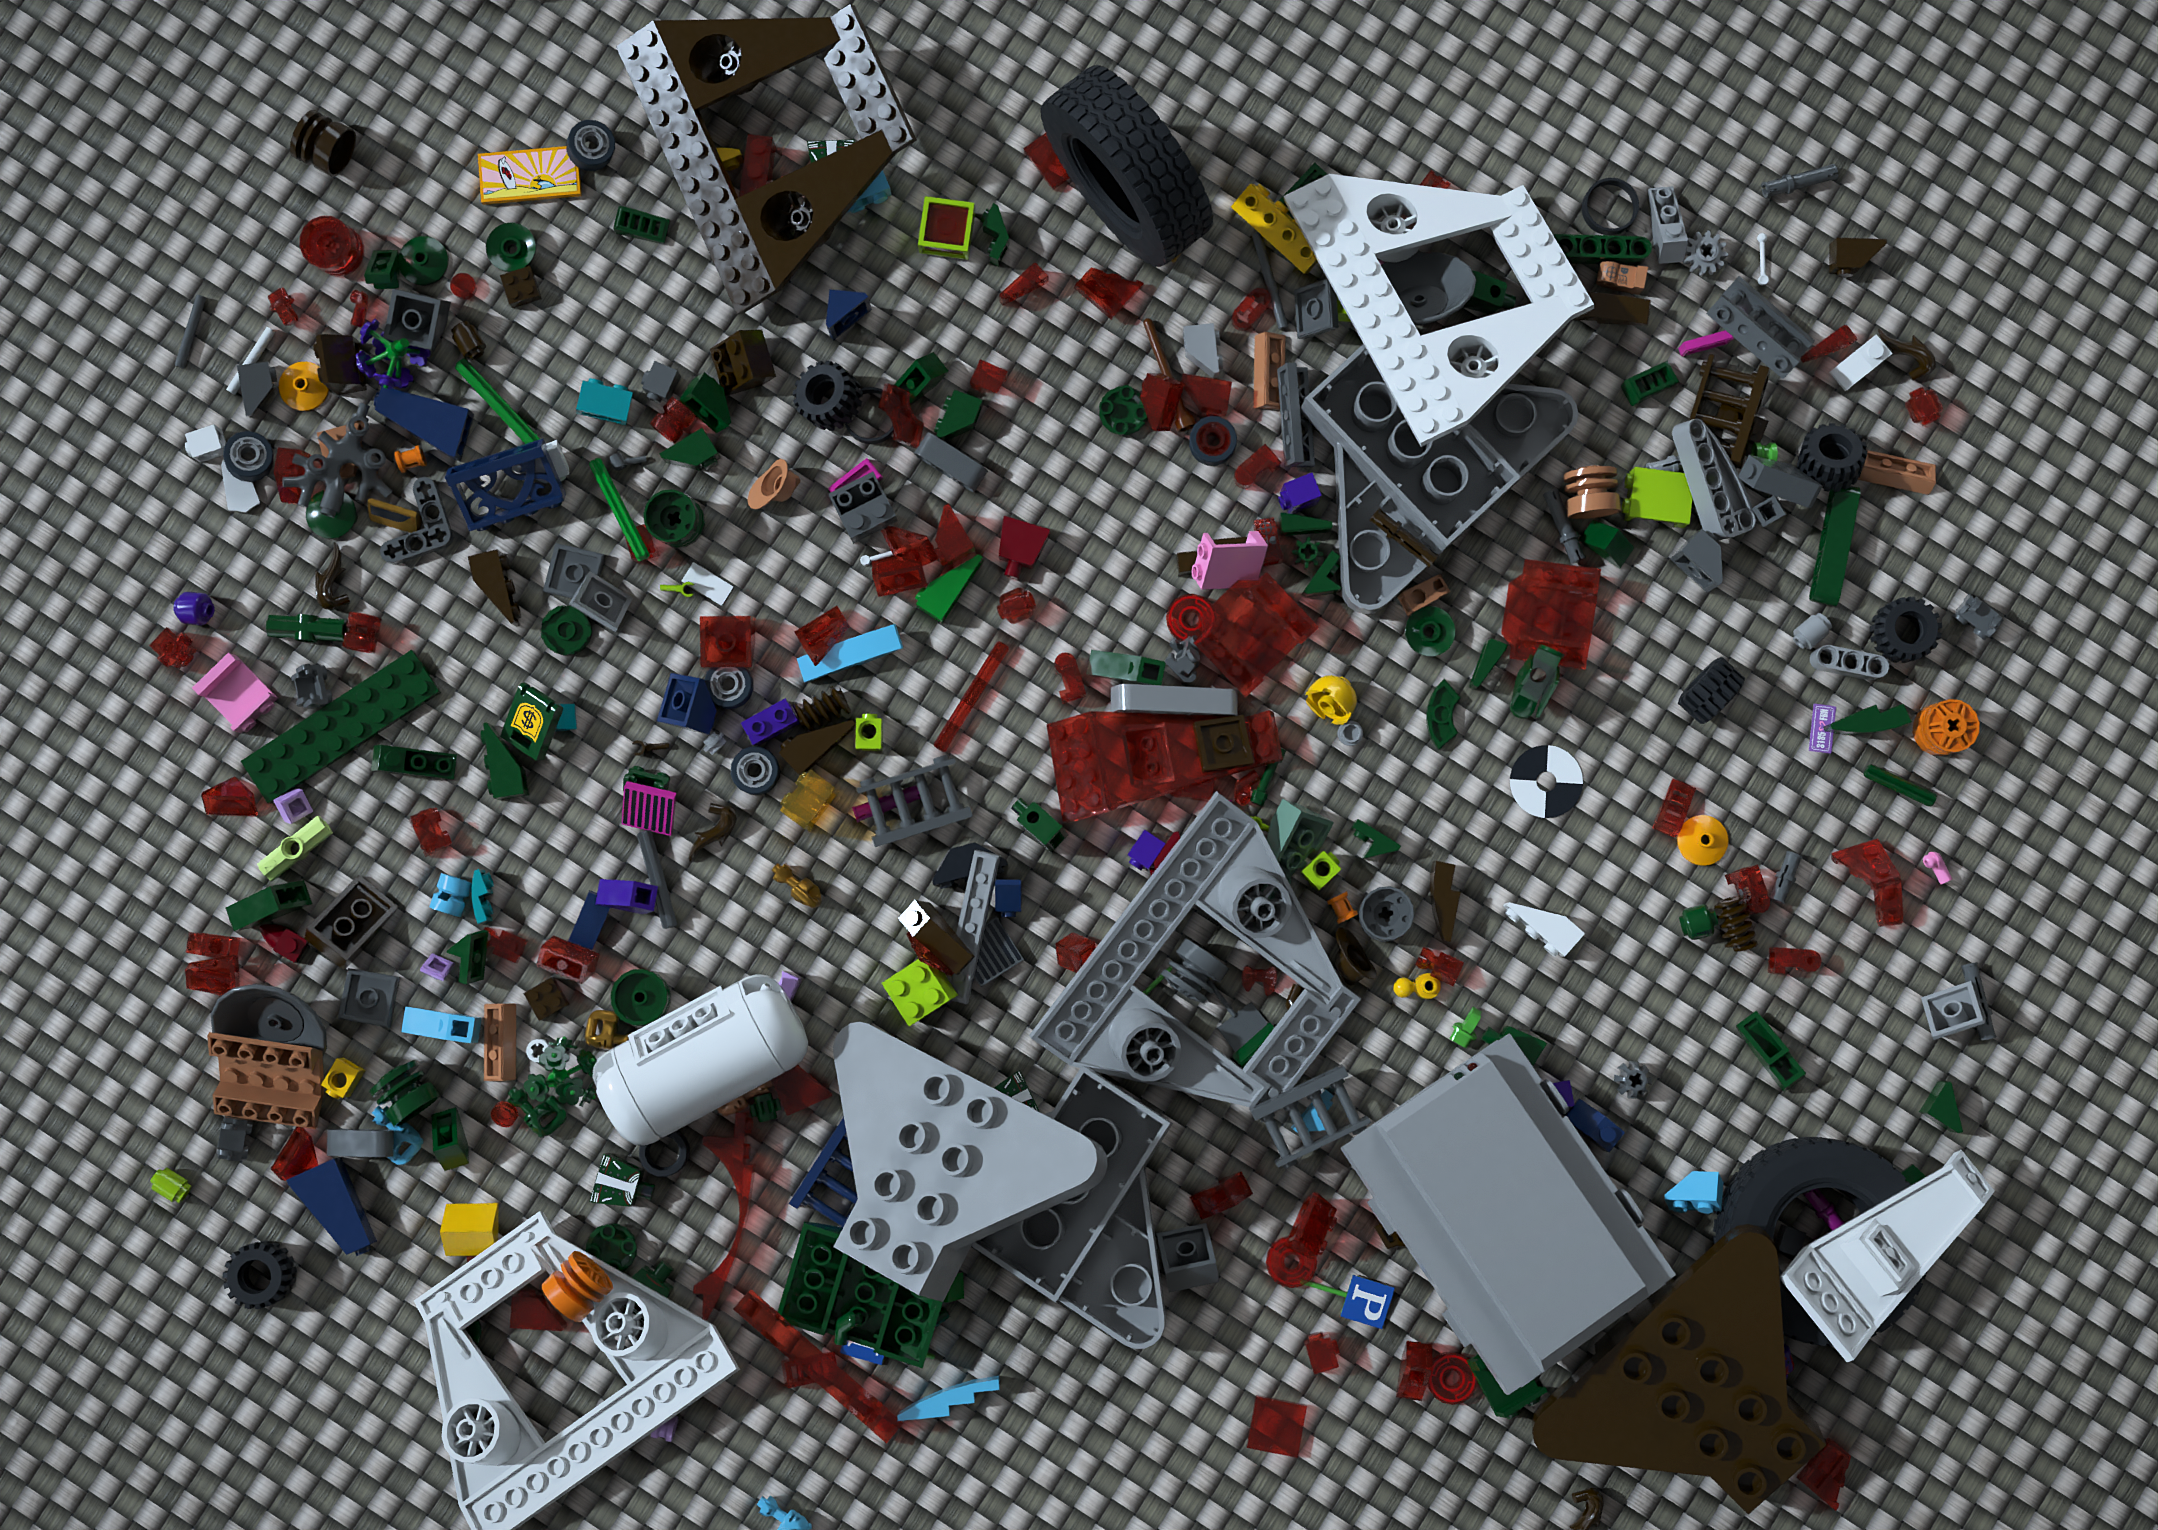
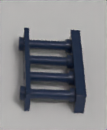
(819, 1175)

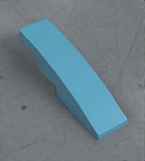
(852, 652)
(939, 1403)

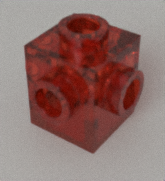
(173, 648)

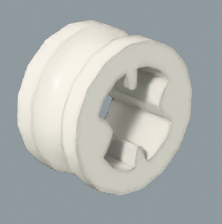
(531, 1051)

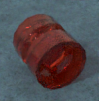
(673, 420)
(359, 641)

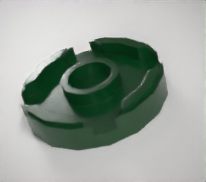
(566, 630)

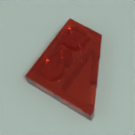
(909, 545)
(1869, 863)

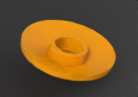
(304, 398)
(1690, 840)

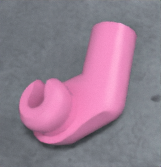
(1935, 861)

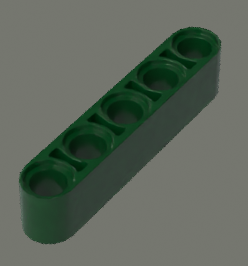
(1600, 247)
(1834, 546)

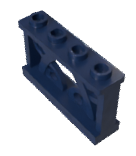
(509, 509)

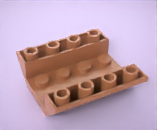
(267, 1080)

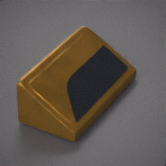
(394, 516)

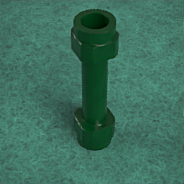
(1259, 795)

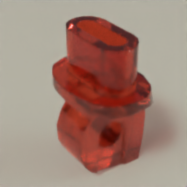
(281, 304)

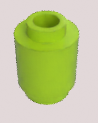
(170, 1185)

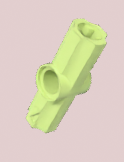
(307, 838)

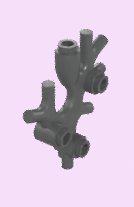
(340, 453)

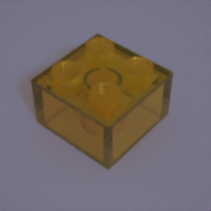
(808, 800)

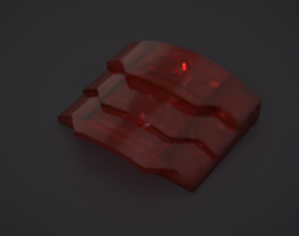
(1552, 608)
(1252, 630)

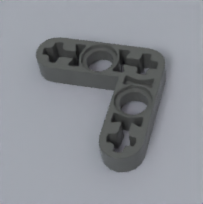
(431, 527)

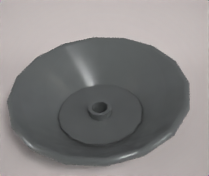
(1431, 285)
(268, 1015)

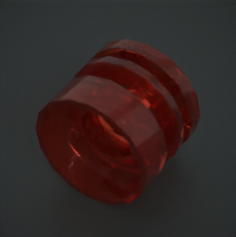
(320, 239)

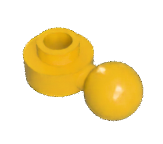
(1405, 987)

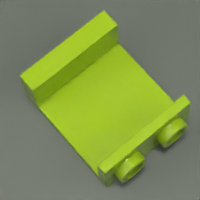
(1657, 496)

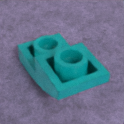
(481, 888)

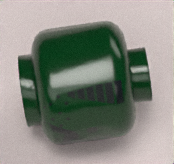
(1698, 922)

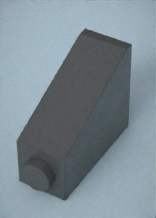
(1780, 480)

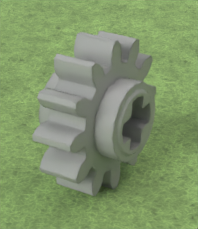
(1714, 254)

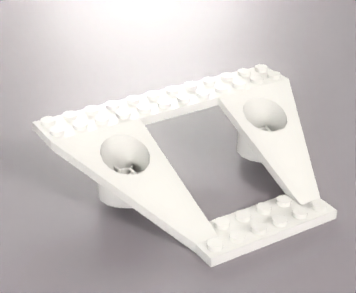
(1342, 230)
(518, 1472)

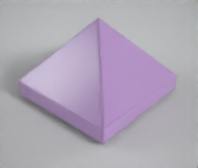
(437, 967)

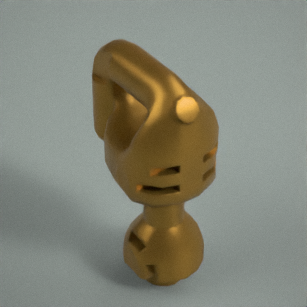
(802, 891)
(609, 1035)

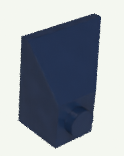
(687, 704)

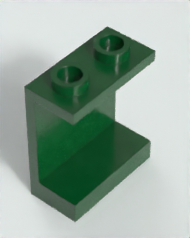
(1502, 1404)

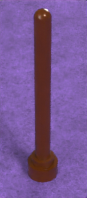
(1184, 420)

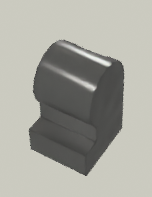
(1769, 510)

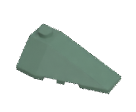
(1294, 835)

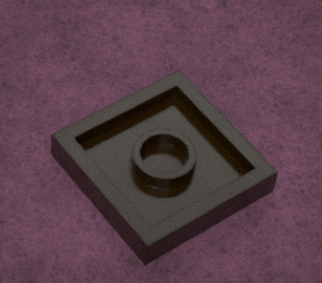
(1223, 743)

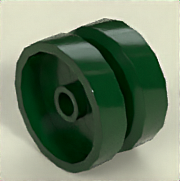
(642, 981)

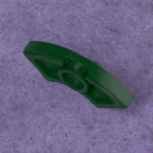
(1439, 714)

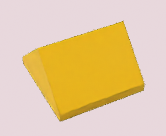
(469, 1228)

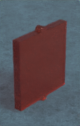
(926, 956)

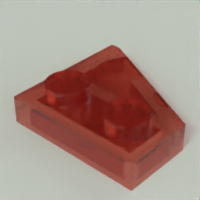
(1107, 291)
(822, 634)
(213, 975)
(798, 1090)
(1826, 1472)

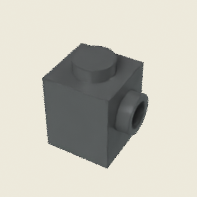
(660, 382)

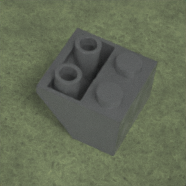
(863, 507)

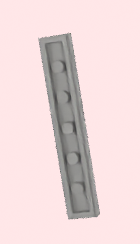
(974, 917)

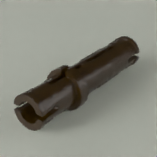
(1403, 537)

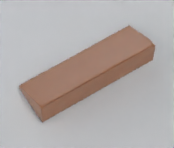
(1268, 357)
(1899, 472)
(500, 1042)

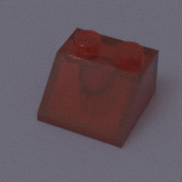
(952, 541)
(727, 641)
(1311, 1226)

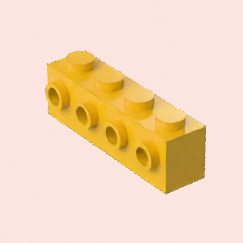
(1275, 226)

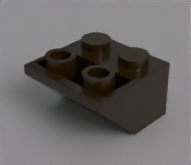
(743, 361)
(338, 363)

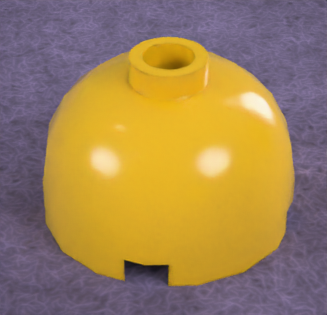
(1333, 698)

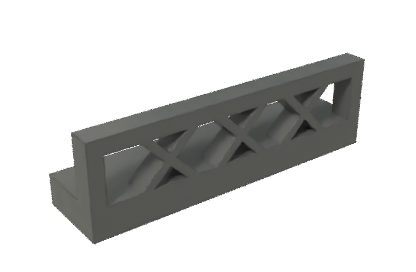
(1292, 417)

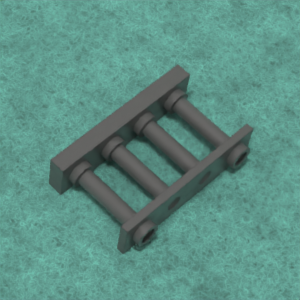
(1760, 327)
(908, 826)
(1311, 1090)

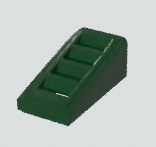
(634, 214)
(1635, 390)
(1300, 525)
(1488, 658)

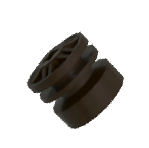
(323, 143)

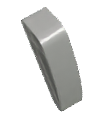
(1713, 481)
(1174, 700)

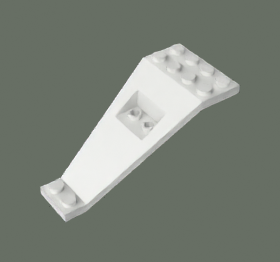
(1873, 1261)

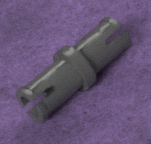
(1785, 877)

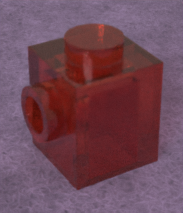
(1321, 1352)

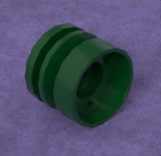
(660, 514)
(404, 1093)

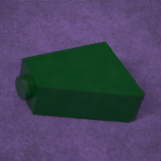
(268, 905)

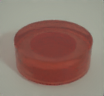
(463, 286)
(504, 1114)

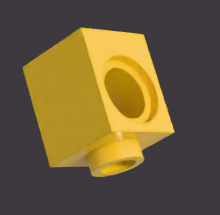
(350, 1070)

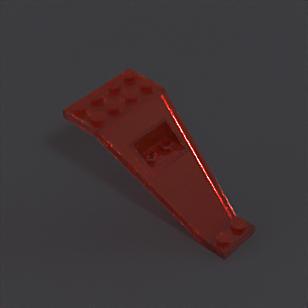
(1107, 766)

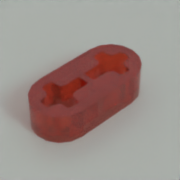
(1246, 305)

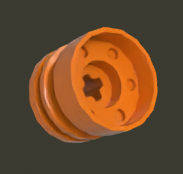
(1932, 726)
(577, 1286)

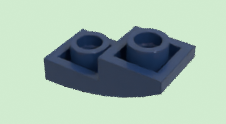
(589, 922)

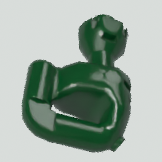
(536, 1115)

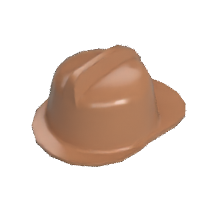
(775, 485)

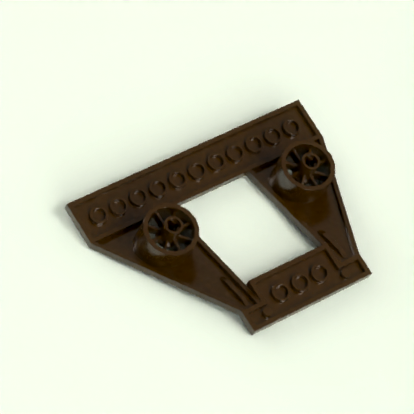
(750, 236)

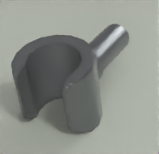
(619, 463)

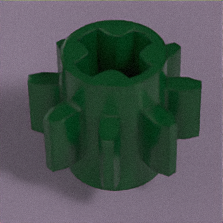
(1312, 549)
(765, 1107)

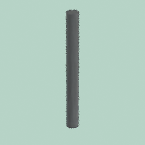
(1270, 280)

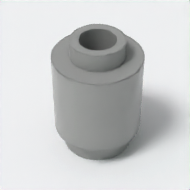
(1812, 631)

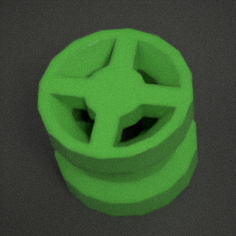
(1765, 451)

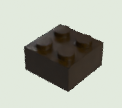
(520, 287)
(546, 999)

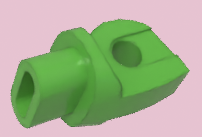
(1463, 1032)

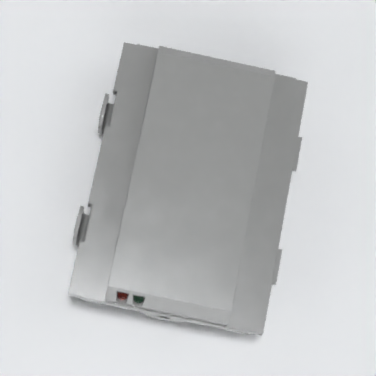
(1507, 1213)

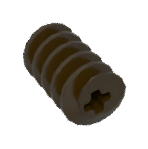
(821, 708)
(1736, 923)

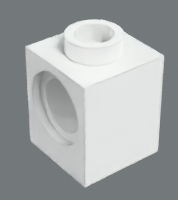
(205, 443)

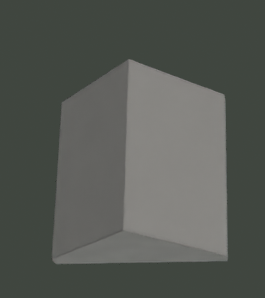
(601, 601)
(1953, 1010)

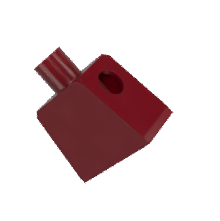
(1021, 545)

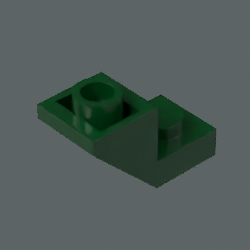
(994, 226)

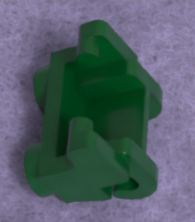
(640, 776)

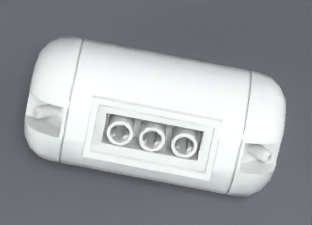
(699, 1058)

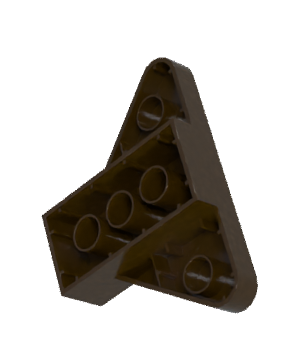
(1692, 1381)

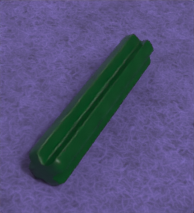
(1900, 785)

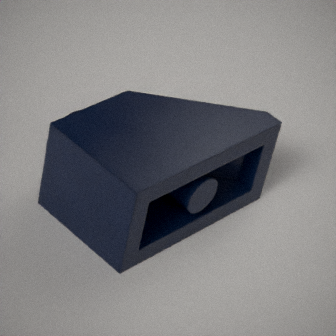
(1008, 897)
(1594, 1125)

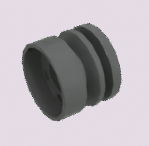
(1394, 901)
(1194, 971)

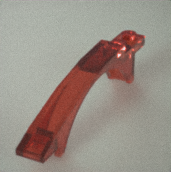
(733, 1154)
(818, 1366)

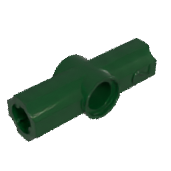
(306, 628)

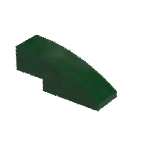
(1870, 721)
(1771, 1051)

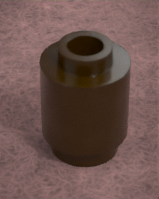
(468, 340)

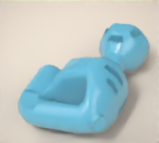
(401, 1133)
(788, 1521)

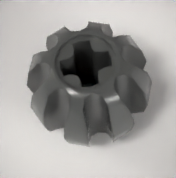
(1626, 1084)

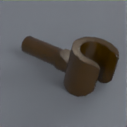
(649, 747)

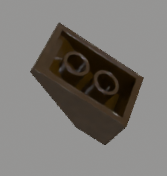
(350, 922)

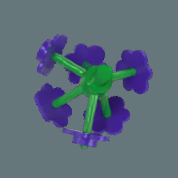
(392, 351)

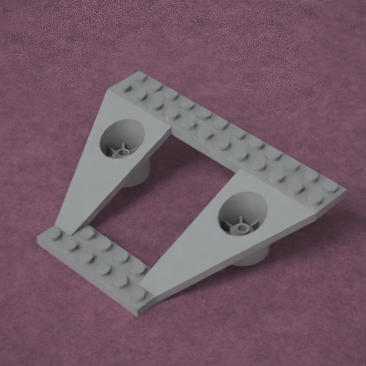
(1211, 868)

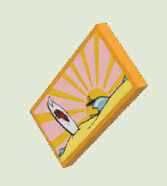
(528, 175)

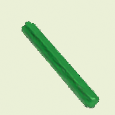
(495, 401)
(619, 509)

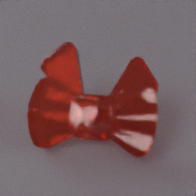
(1266, 976)

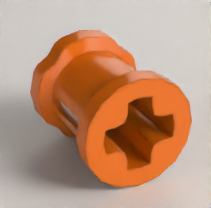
(410, 458)
(1342, 907)

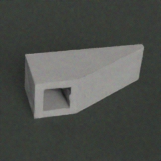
(1667, 225)

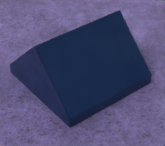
(845, 310)

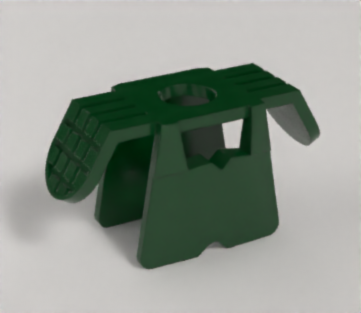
(1528, 691)

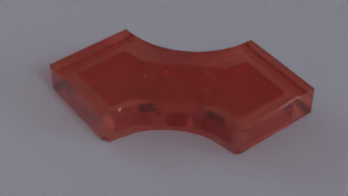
(897, 406)

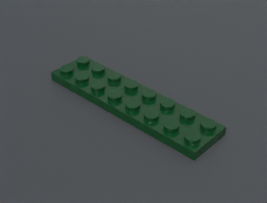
(340, 726)

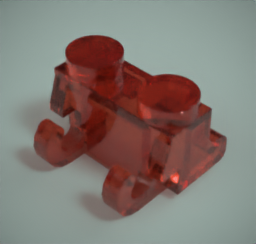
(429, 832)

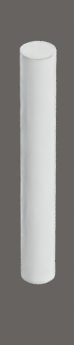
(253, 357)

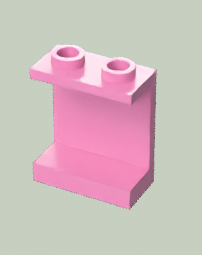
(1226, 563)
(236, 693)

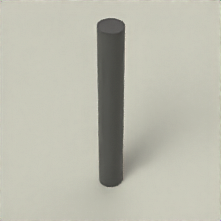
(190, 331)

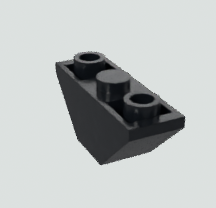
(958, 865)

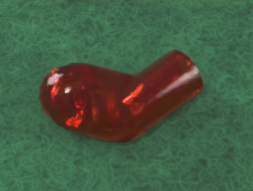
(360, 309)
(1243, 787)

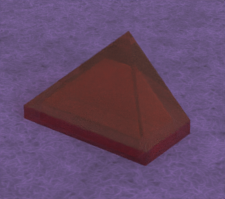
(229, 799)
(296, 1156)

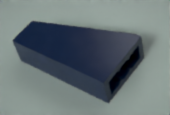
(430, 420)
(335, 1204)

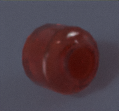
(1924, 406)
(1016, 605)

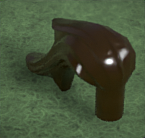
(1914, 349)
(324, 583)
(719, 832)
(1592, 1511)

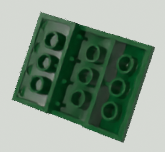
(831, 1283)

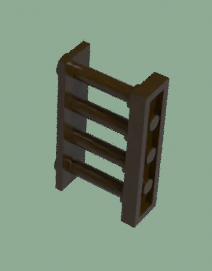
(1751, 405)

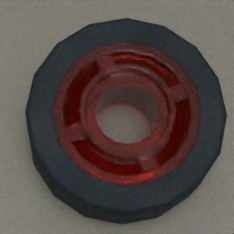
(1216, 427)

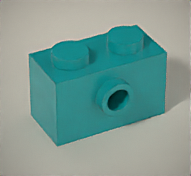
(604, 402)

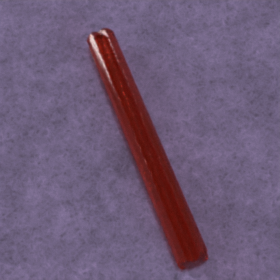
(971, 696)

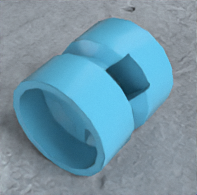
(451, 904)

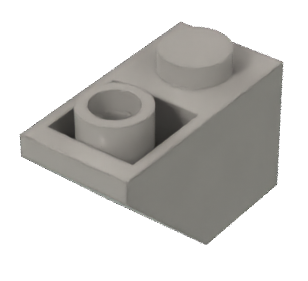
(1201, 349)

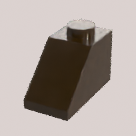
(1851, 254)

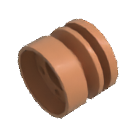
(1592, 496)

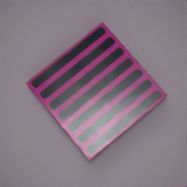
(648, 808)

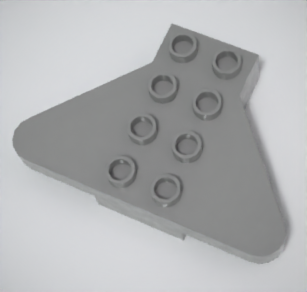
(1427, 488)
(942, 1160)
(1101, 1244)

